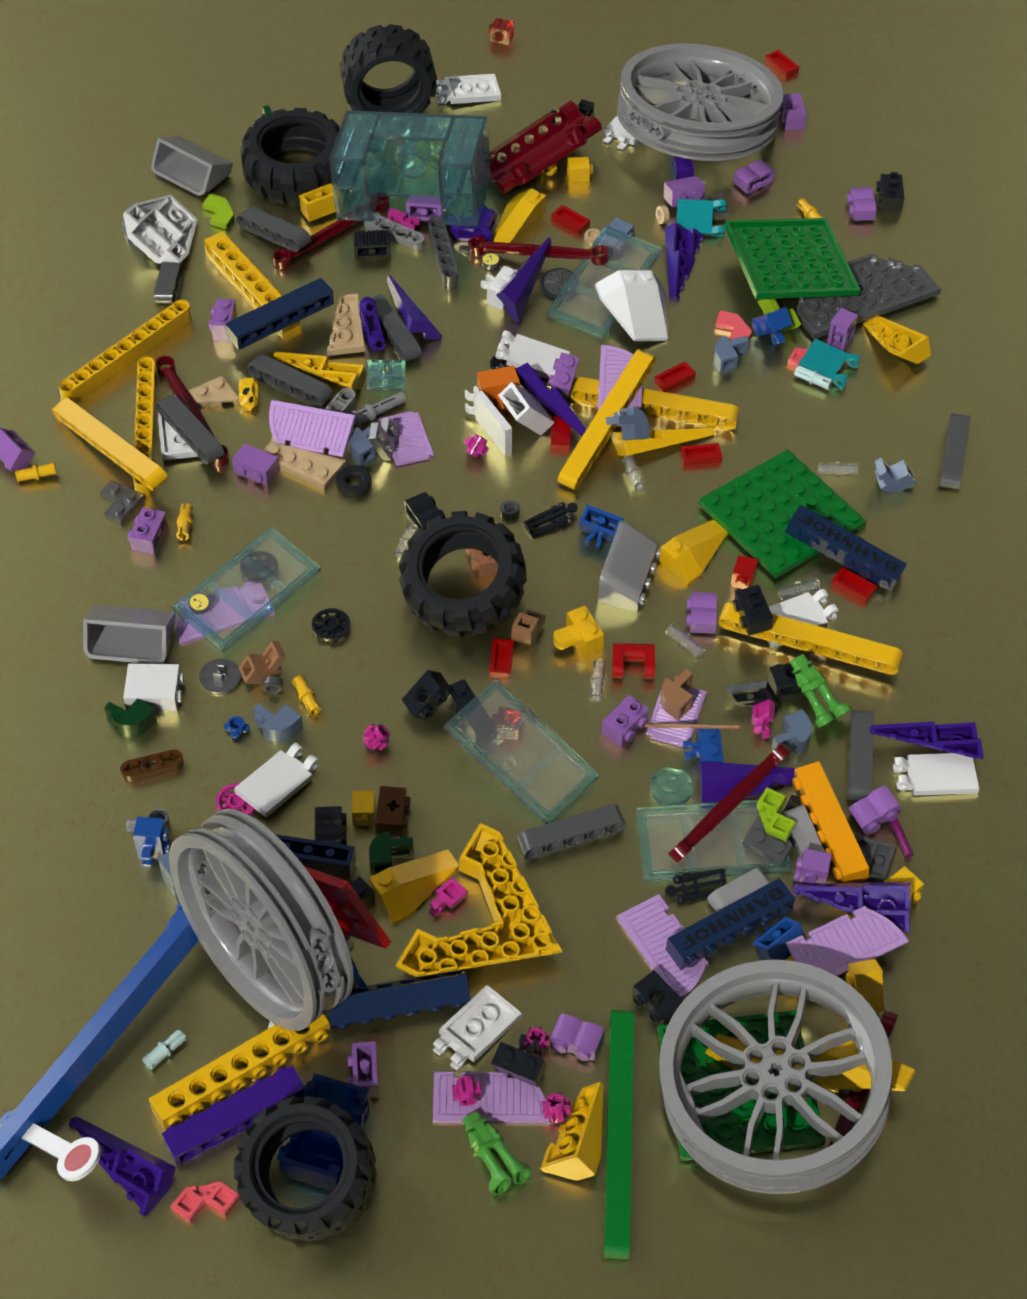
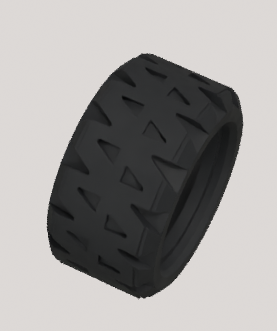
(381, 46)
(265, 1137)

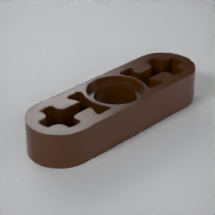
(138, 775)

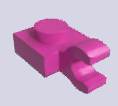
(401, 218)
(761, 715)
(448, 894)

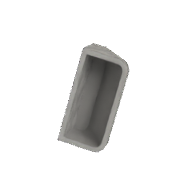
(189, 165)
(628, 568)
(128, 634)

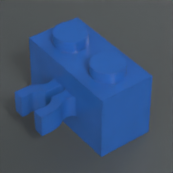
(771, 324)
(599, 524)
(707, 746)
(151, 839)
(772, 943)

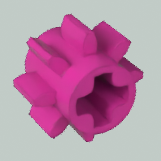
(476, 445)
(376, 737)
(538, 1034)
(466, 1091)
(556, 1108)

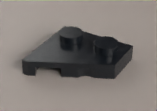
(752, 694)

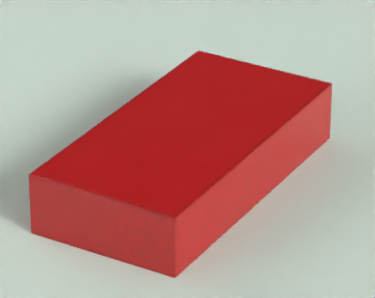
(782, 63)
(570, 219)
(675, 376)
(560, 435)
(701, 454)
(854, 585)
(501, 658)

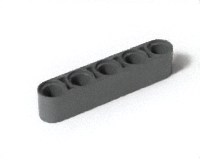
(273, 229)
(443, 253)
(395, 331)
(289, 380)
(190, 429)
(954, 451)
(860, 755)
(571, 831)

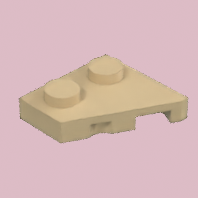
(213, 393)

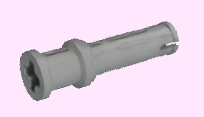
(370, 411)

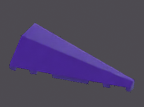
(681, 249)
(519, 288)
(413, 316)
(551, 398)
(952, 738)
(720, 778)
(886, 898)
(138, 1172)

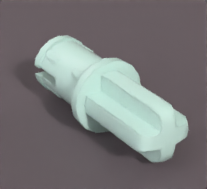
(813, 377)
(164, 1049)

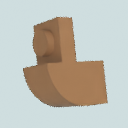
(527, 627)
(257, 666)
(674, 697)

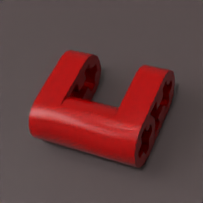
(633, 653)

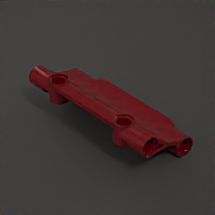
(542, 148)

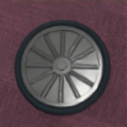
(554, 281)

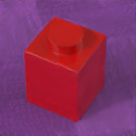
(744, 572)

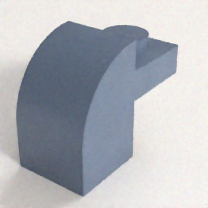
(728, 351)
(633, 423)
(360, 447)
(894, 478)
(278, 727)
(796, 734)

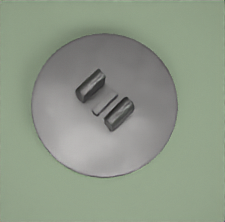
(220, 676)

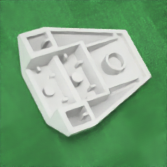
(161, 228)
(637, 303)

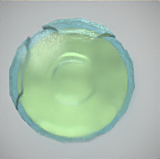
(671, 786)

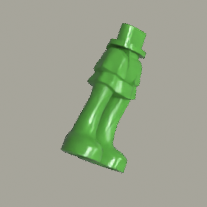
(809, 679)
(485, 1141)

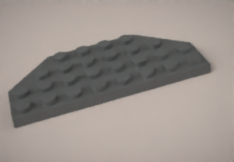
(883, 288)

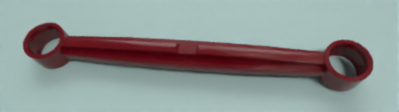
(322, 236)
(529, 249)
(184, 396)
(729, 803)
(856, 1099)

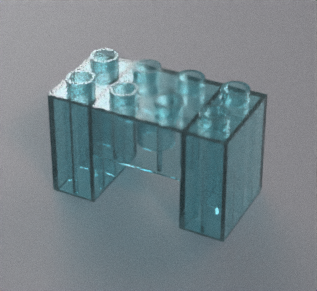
(411, 156)

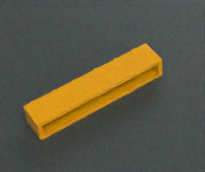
(830, 823)

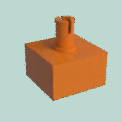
(494, 382)

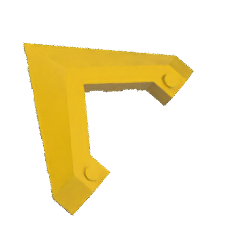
(518, 924)

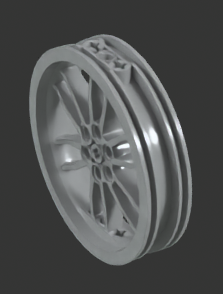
(689, 65)
(261, 919)
(776, 979)

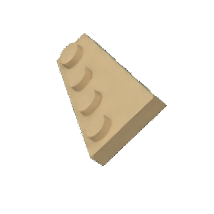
(347, 327)
(307, 465)

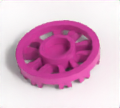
(233, 800)

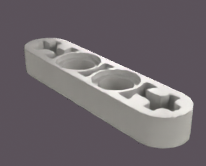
(412, 239)

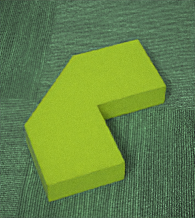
(223, 213)
(769, 305)
(773, 822)

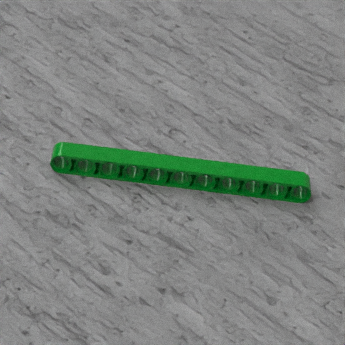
(619, 1136)

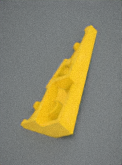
(345, 374)
(658, 439)

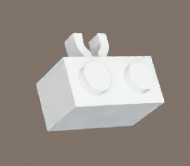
(495, 284)

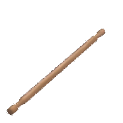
(697, 726)

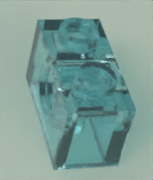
(386, 374)

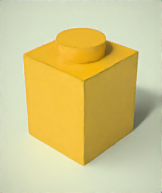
(579, 169)
(363, 807)

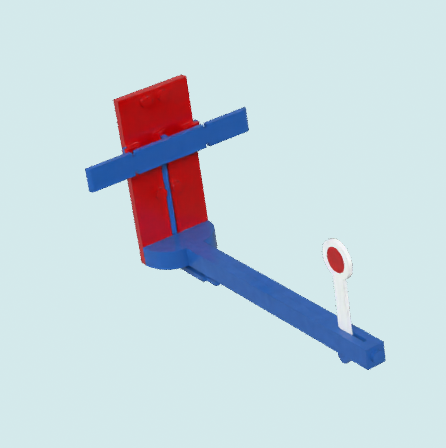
(79, 1158)

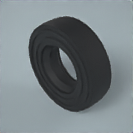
(353, 471)

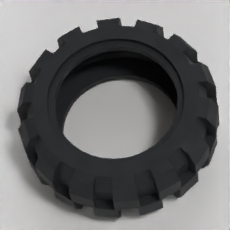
(283, 133)
(454, 534)

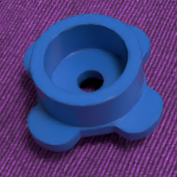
(236, 721)

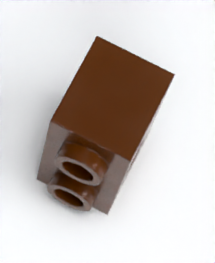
(391, 810)

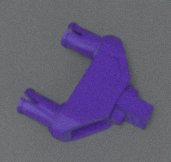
(484, 228)
(371, 323)

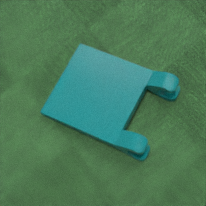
(699, 215)
(828, 361)

